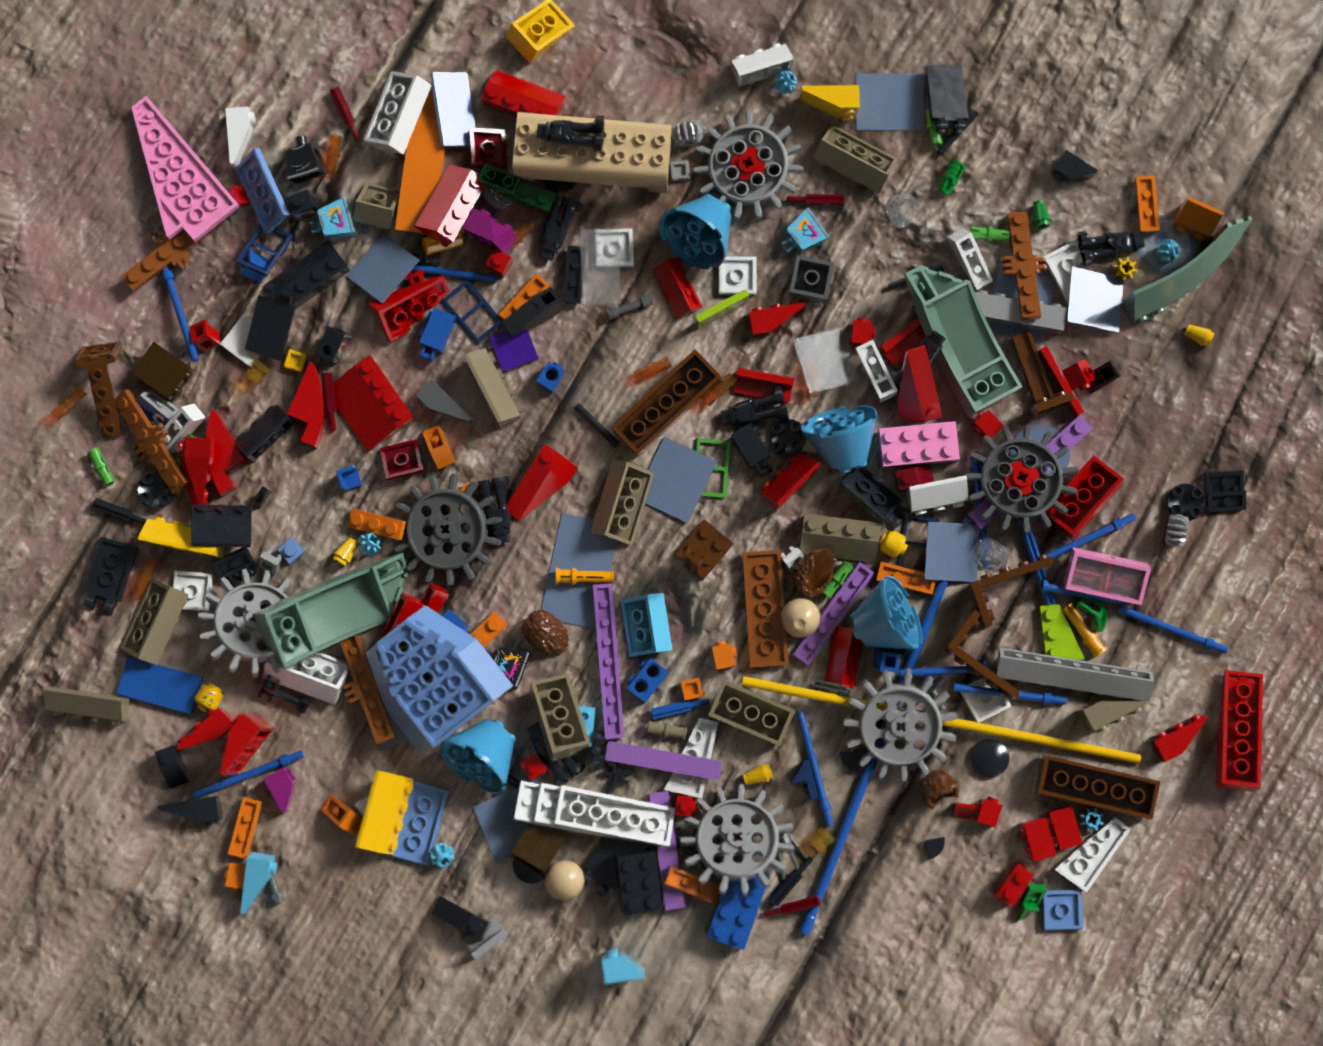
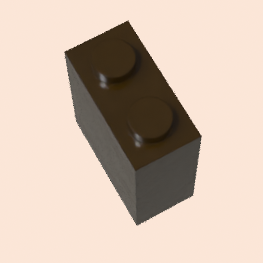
(163, 371)
(538, 847)

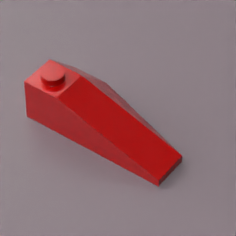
(408, 306)
(917, 391)
(195, 457)
(544, 478)

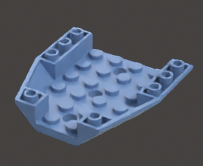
(460, 673)

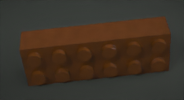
(666, 403)
(1097, 787)

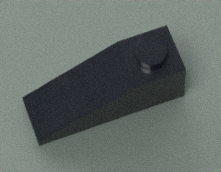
(199, 810)
(461, 918)

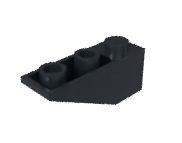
(533, 312)

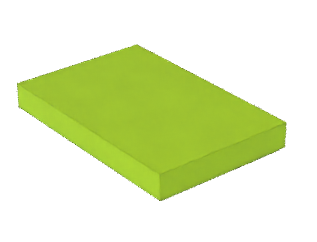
(722, 309)

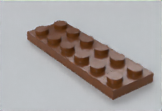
(763, 608)

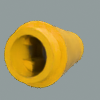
(1199, 335)
(345, 552)
(758, 775)

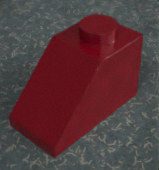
(913, 477)

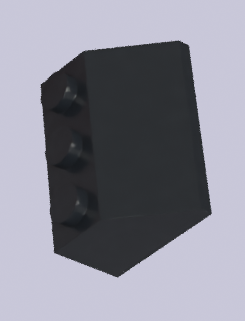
(264, 432)
(221, 525)

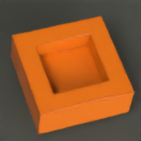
(691, 689)

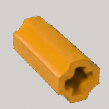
(431, 246)

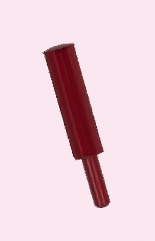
(344, 110)
(819, 199)
(329, 397)
(795, 906)

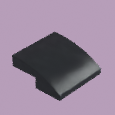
(1224, 490)

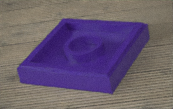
(513, 351)

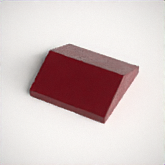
(487, 147)
(401, 459)

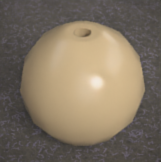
(800, 617)
(564, 880)

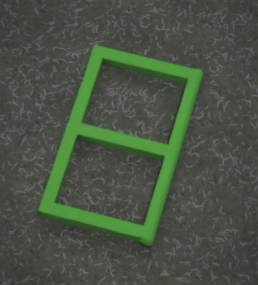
(725, 469)

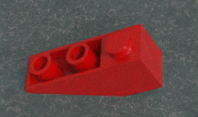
(769, 320)
(212, 729)
(1176, 741)

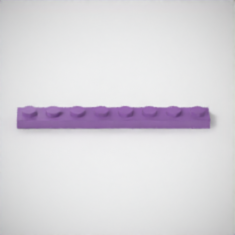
(1067, 437)
(608, 661)

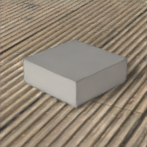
(679, 170)

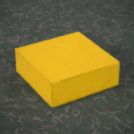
(295, 361)

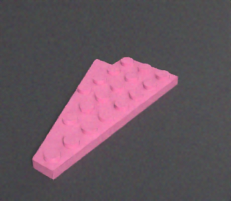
(183, 185)

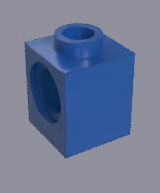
(547, 384)

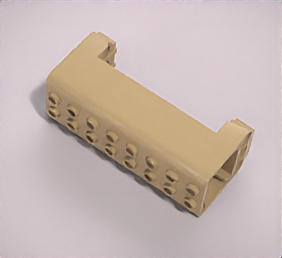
(631, 154)

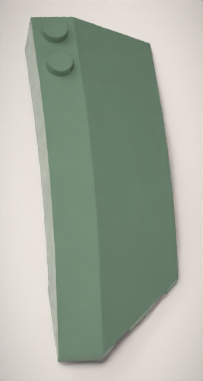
(1165, 291)
(970, 352)
(332, 610)

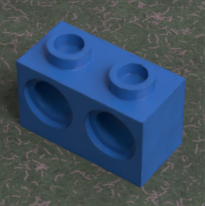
(651, 682)

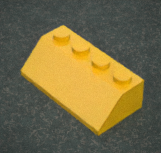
(174, 536)
(384, 812)

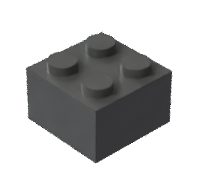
(811, 279)

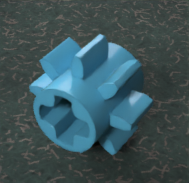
(785, 82)
(1167, 251)
(369, 544)
(1096, 821)
(442, 855)

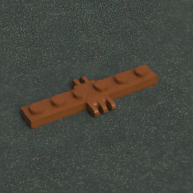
(168, 252)
(1023, 265)
(150, 442)
(366, 690)

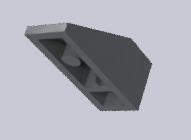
(438, 401)

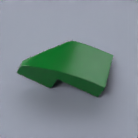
(1030, 899)

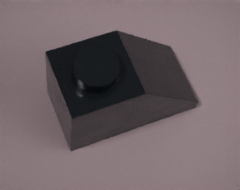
(1072, 168)
(172, 766)

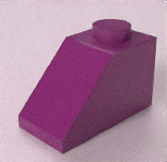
(282, 787)

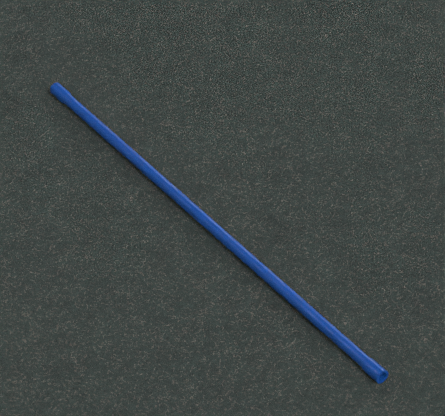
(810, 916)

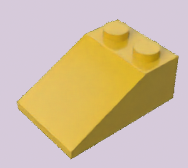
(538, 30)
(835, 100)

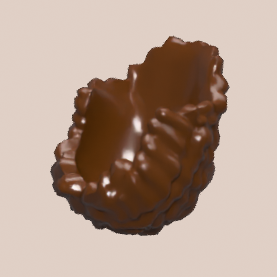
(814, 572)
(545, 632)
(938, 785)

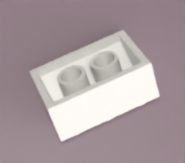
(761, 64)
(937, 495)

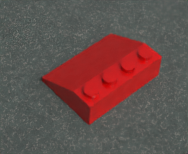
(370, 404)
(244, 740)

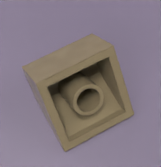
(377, 206)

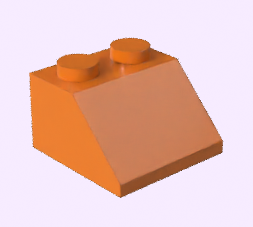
(1197, 219)

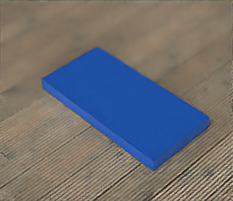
(159, 685)

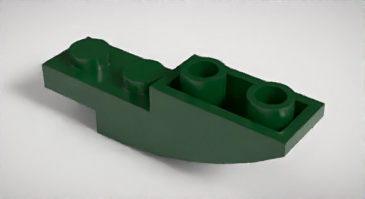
(516, 189)

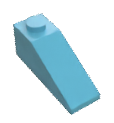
(258, 872)

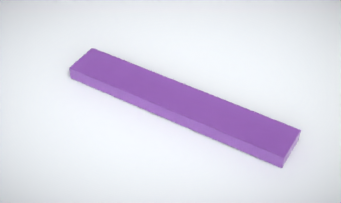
(834, 613)
(663, 760)
(668, 857)

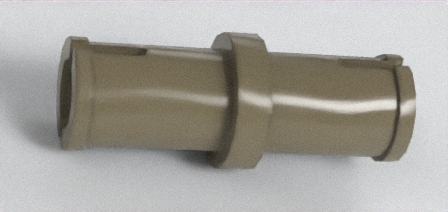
(666, 730)

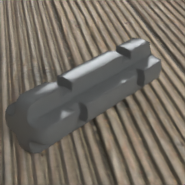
(832, 688)

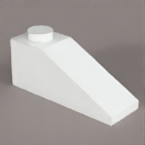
(239, 130)
(970, 258)
(876, 371)
(182, 424)

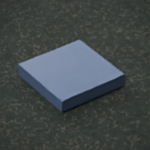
(1062, 910)

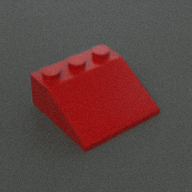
(789, 481)

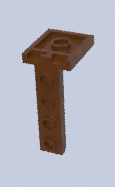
(96, 360)
(1036, 377)
(703, 549)
(1005, 574)
(976, 667)

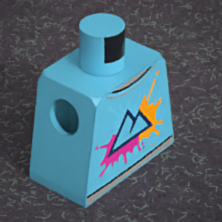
(334, 221)
(805, 233)

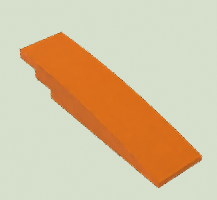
(421, 169)

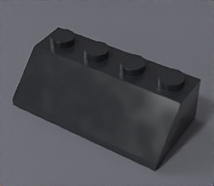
(311, 274)

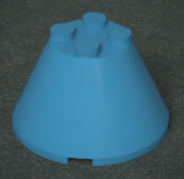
(698, 231)
(842, 436)
(887, 618)
(481, 754)

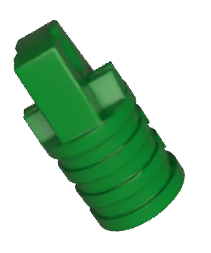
(951, 176)

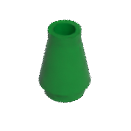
(1041, 218)

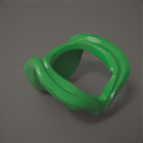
(1099, 622)

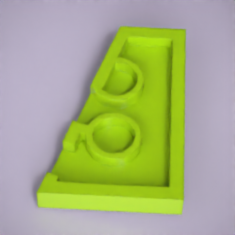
(1057, 634)

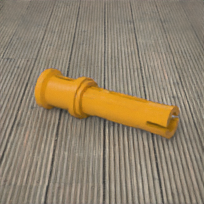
(570, 576)
(1089, 638)

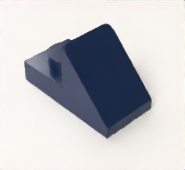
(805, 774)

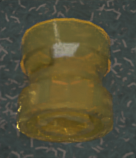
(257, 371)
(821, 840)

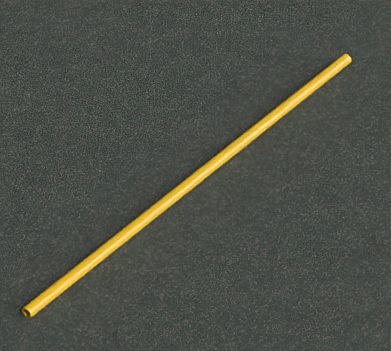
(957, 723)

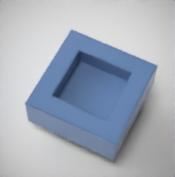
(291, 550)

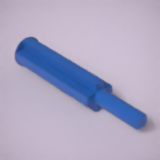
(676, 708)

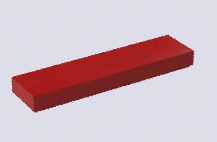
(1059, 379)

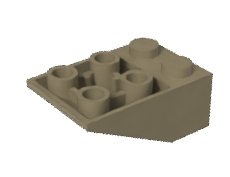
(1099, 714)

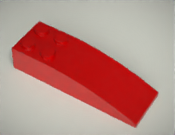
(1240, 732)

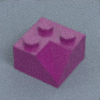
(489, 232)

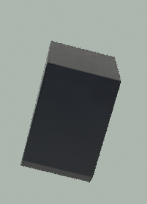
(1104, 375)

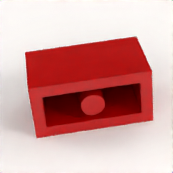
(1064, 828)
(1038, 839)
(1013, 884)

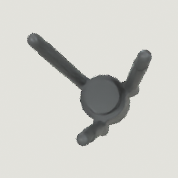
(786, 838)

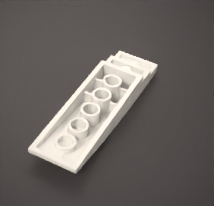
(594, 813)

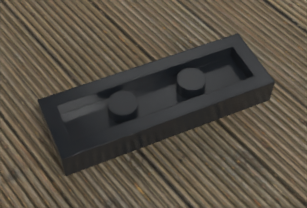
(572, 279)

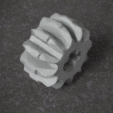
(686, 133)
(1176, 530)

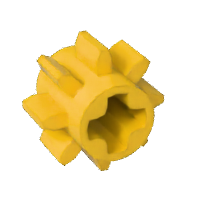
(1129, 266)

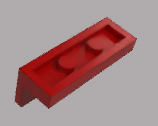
(676, 287)
(905, 340)
(761, 384)
(844, 658)

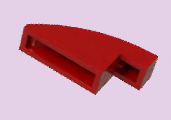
(309, 406)
(226, 454)
(408, 605)

